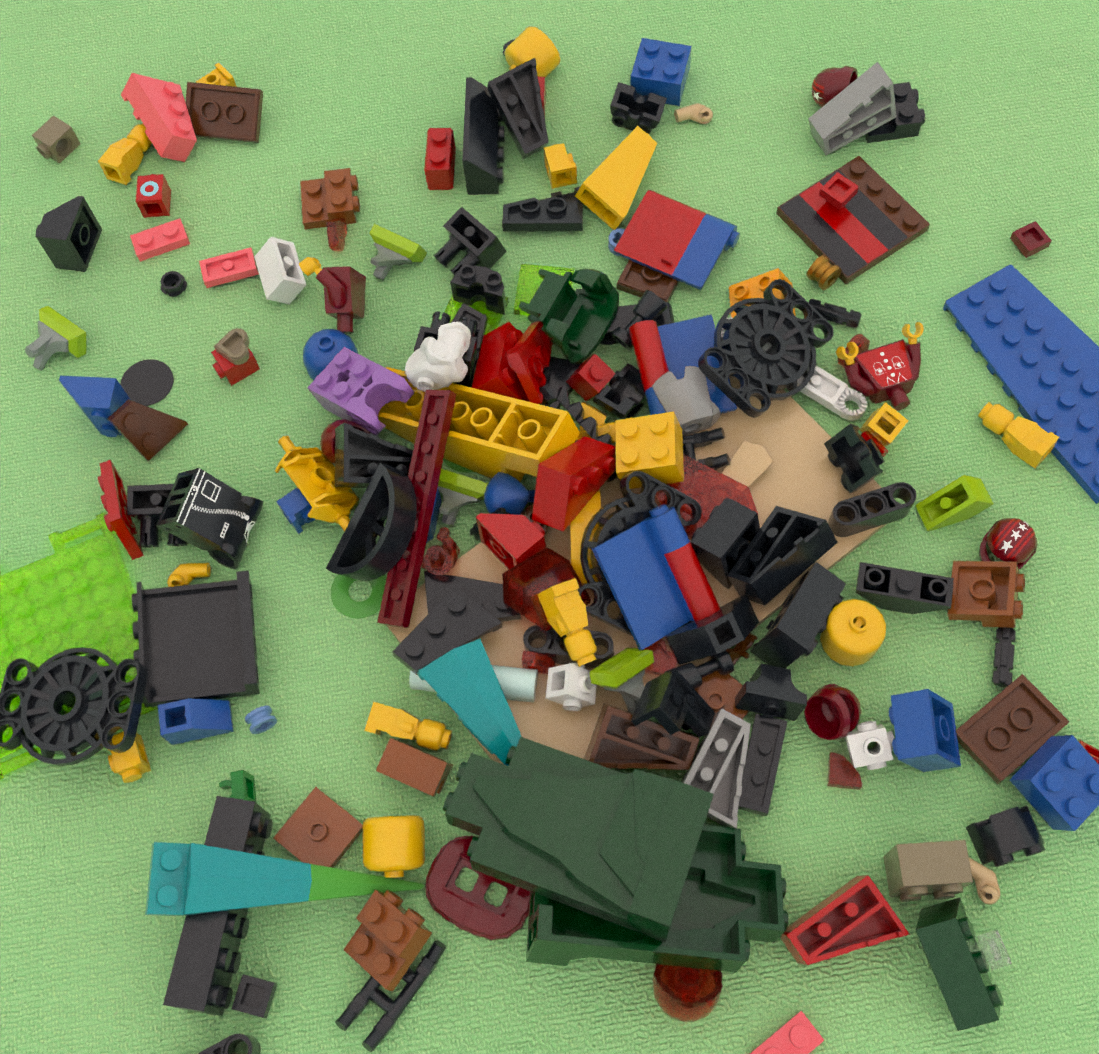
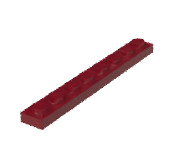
(424, 474)

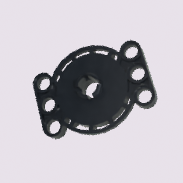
(782, 364)
(617, 522)
(76, 683)

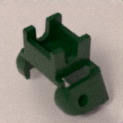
(571, 318)

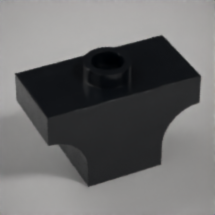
(771, 694)

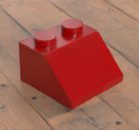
(510, 537)

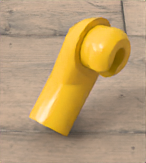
(187, 572)

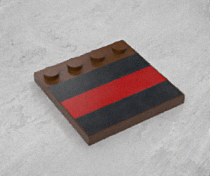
(861, 232)

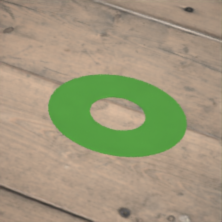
(354, 609)

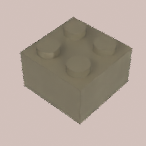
(927, 869)

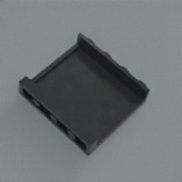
(197, 640)

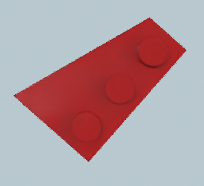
(529, 359)
(115, 504)

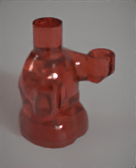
(441, 558)

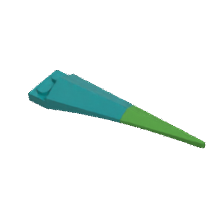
(215, 879)

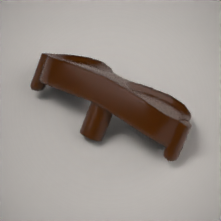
(741, 647)

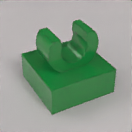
(241, 784)

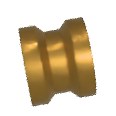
(823, 272)

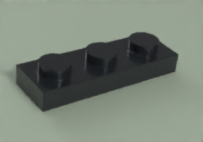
(761, 764)

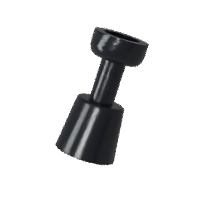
(647, 308)
(721, 663)

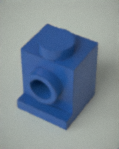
(295, 509)

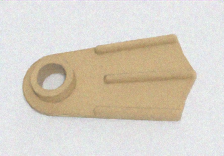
(748, 463)

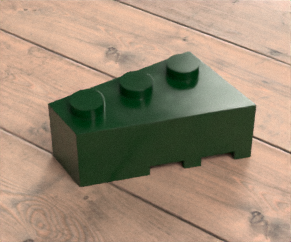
(958, 964)

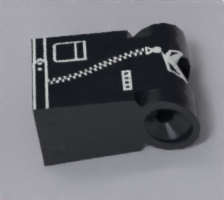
(210, 516)

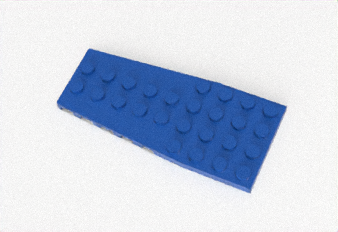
(1041, 362)

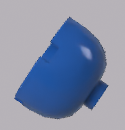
(322, 349)

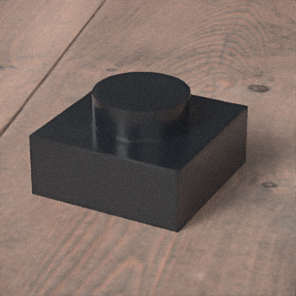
(254, 996)

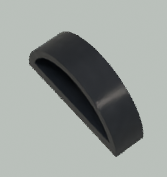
(386, 497)

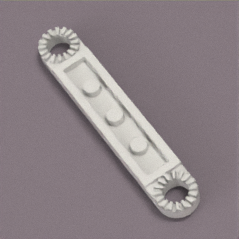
(829, 391)

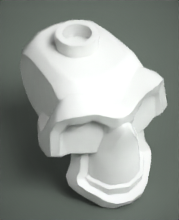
(440, 360)

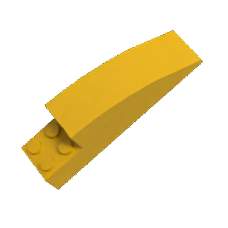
(489, 430)

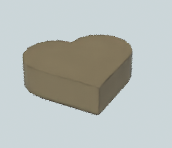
(234, 346)

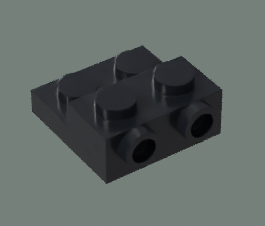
(908, 117)

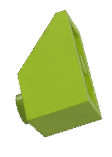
(954, 503)

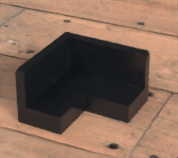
(674, 705)

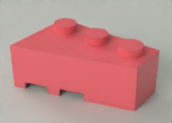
(163, 113)

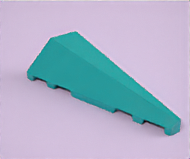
(473, 691)

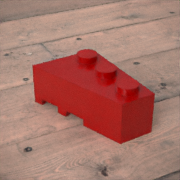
(493, 369)
(571, 480)
(842, 923)

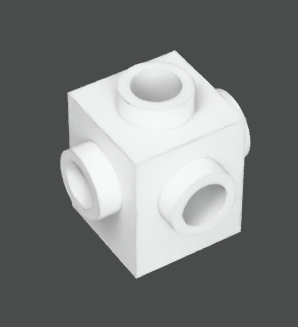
(570, 686)
(859, 739)

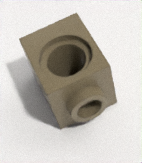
(55, 139)

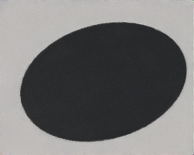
(147, 381)

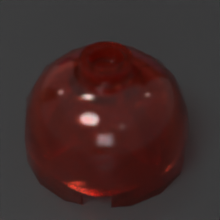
(686, 992)

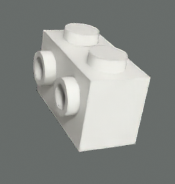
(280, 270)

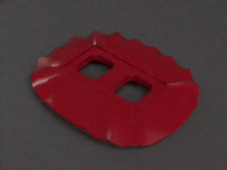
(469, 909)

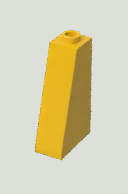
(616, 180)

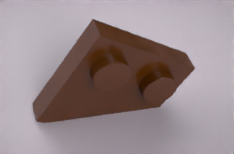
(145, 427)

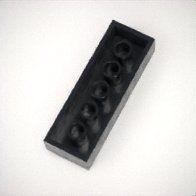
(211, 940)

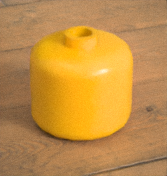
(533, 44)
(853, 632)
(393, 844)

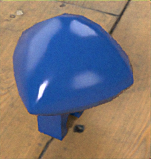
(507, 493)

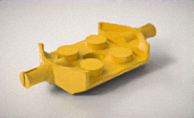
(316, 481)

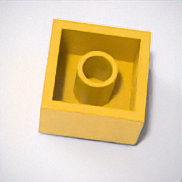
(650, 446)

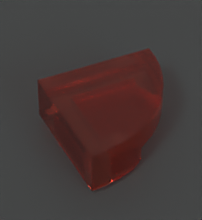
(537, 661)
(842, 773)

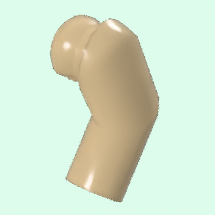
(695, 112)
(985, 882)

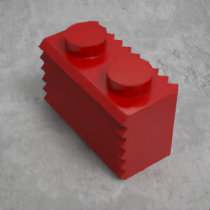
(440, 159)

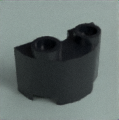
(635, 110)
(479, 284)
(624, 394)
(855, 456)
(1005, 835)

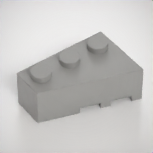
(855, 110)
(720, 766)

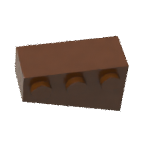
(647, 745)

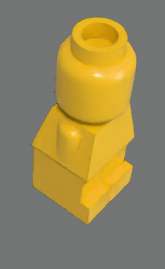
(125, 155)
(1020, 435)
(568, 617)
(404, 725)

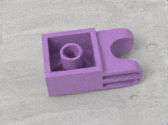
(358, 389)

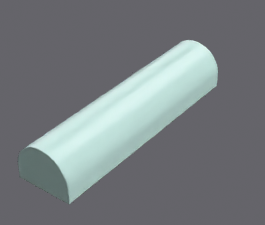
(516, 683)

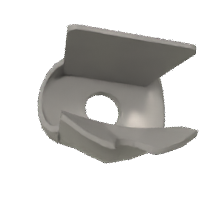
(688, 400)

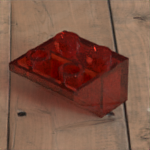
(533, 576)

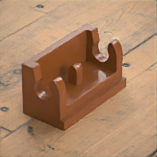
(414, 767)

